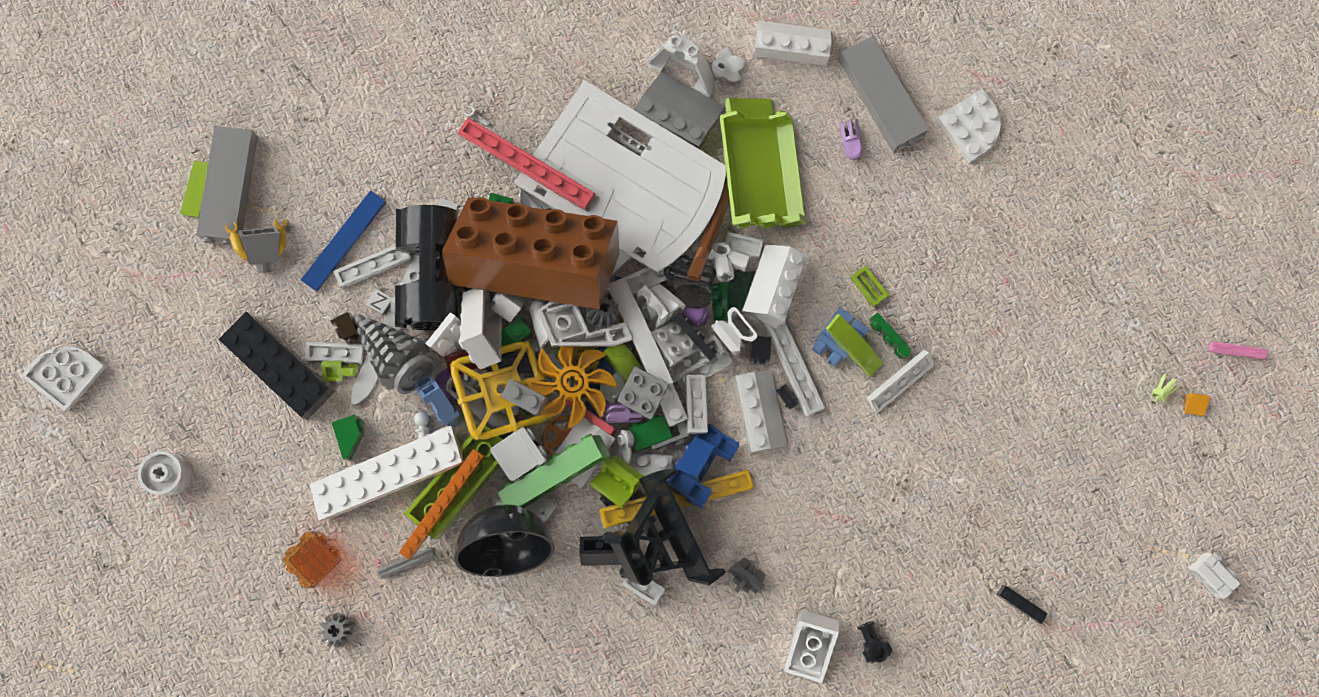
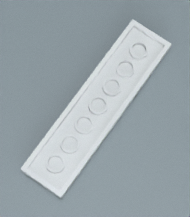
(386, 473)

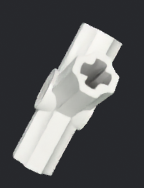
(725, 260)

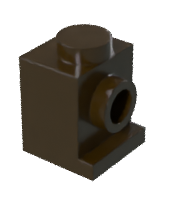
(346, 328)

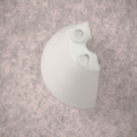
(687, 54)

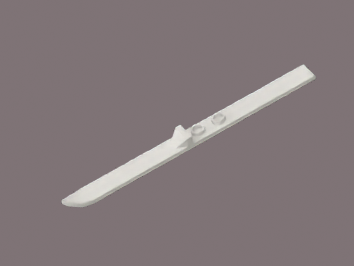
(367, 377)

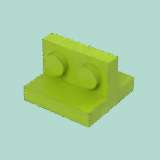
(617, 481)

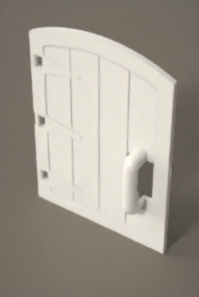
(655, 197)

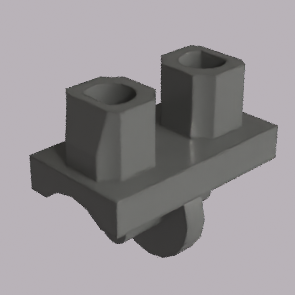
(744, 579)

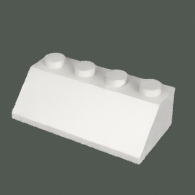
(792, 43)
(774, 284)
(760, 411)

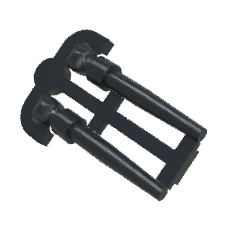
(680, 274)

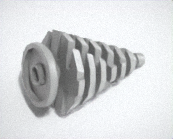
(394, 354)

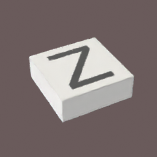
(379, 302)

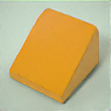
(1196, 404)

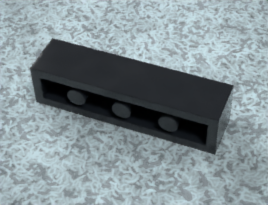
(1021, 604)

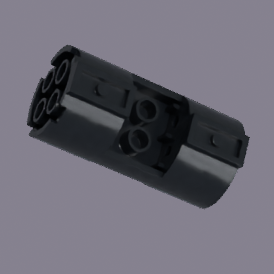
(423, 233)

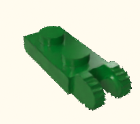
(889, 335)

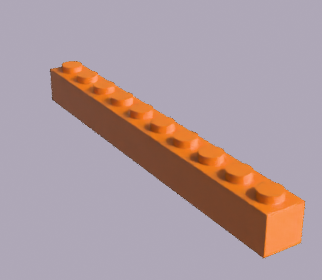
(441, 504)

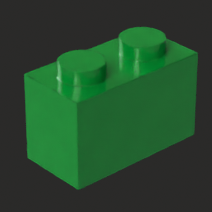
(650, 433)

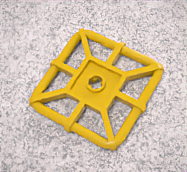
(489, 385)

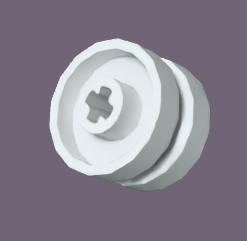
(164, 473)

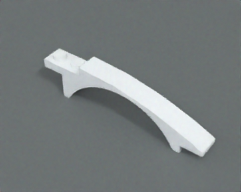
(647, 349)

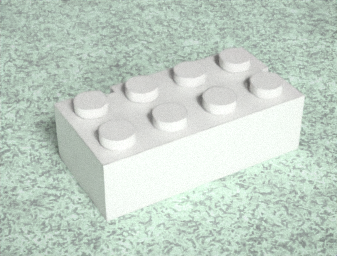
(480, 328)

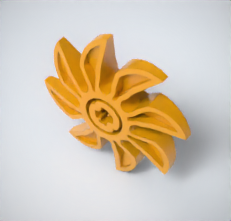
(579, 377)

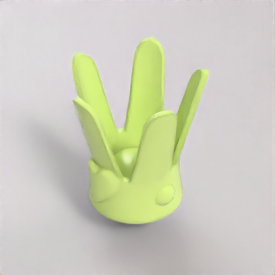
(1162, 394)

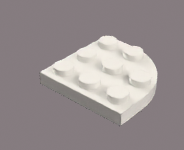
(972, 125)
(64, 374)

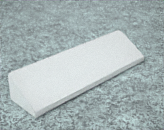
(694, 360)

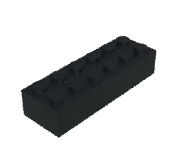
(276, 365)

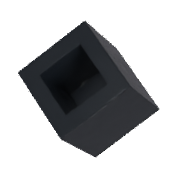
(760, 350)

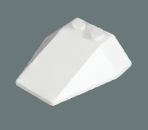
(570, 327)

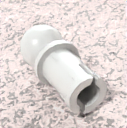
(422, 419)

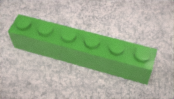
(556, 472)

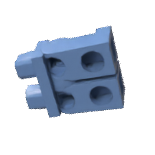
(825, 341)
(440, 404)

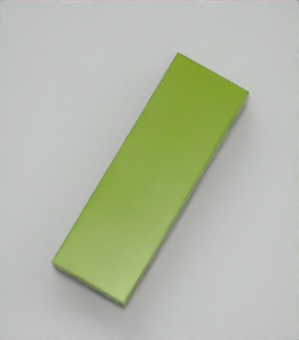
(194, 191)

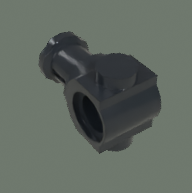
(872, 641)

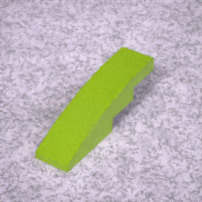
(854, 345)

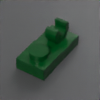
(720, 300)

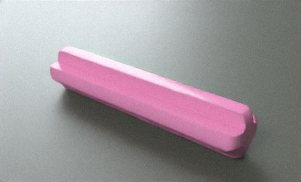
(1238, 350)

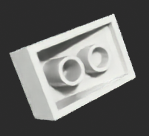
(812, 646)

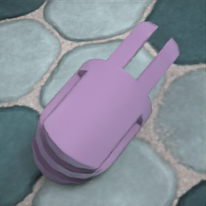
(852, 143)
(621, 414)

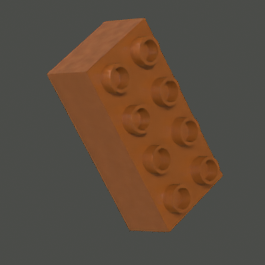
(532, 252)

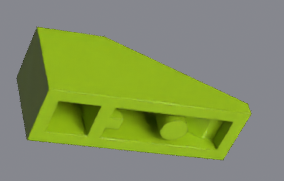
(621, 360)

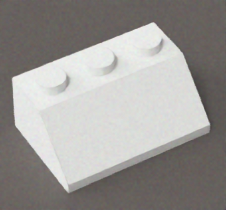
(577, 432)

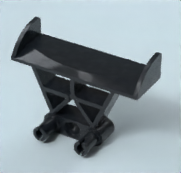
(675, 529)

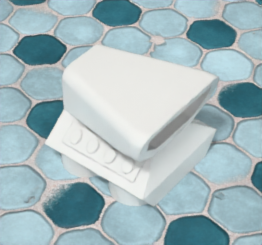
(658, 306)
(735, 331)

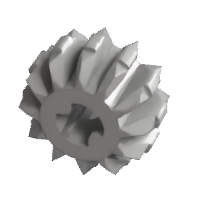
(334, 637)

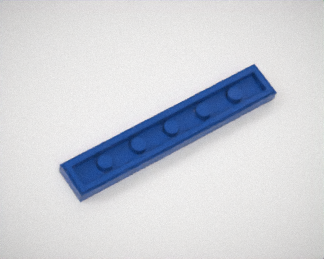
(343, 241)

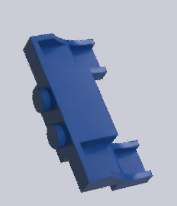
(696, 462)

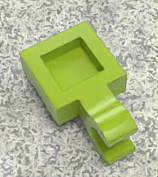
(336, 371)

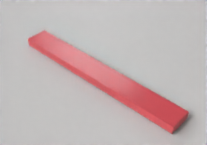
(526, 164)

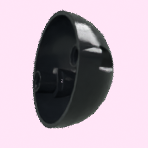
(513, 531)

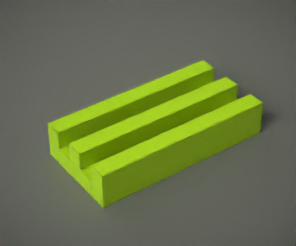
(875, 282)

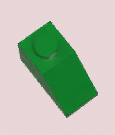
(348, 434)

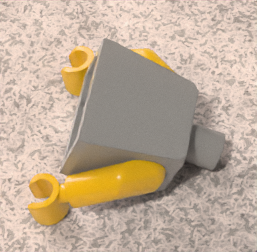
(259, 245)

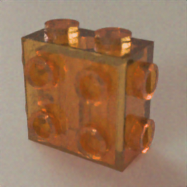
(311, 559)

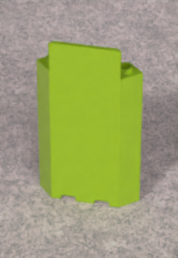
(761, 164)

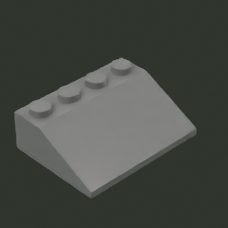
(680, 109)

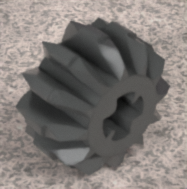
(606, 315)

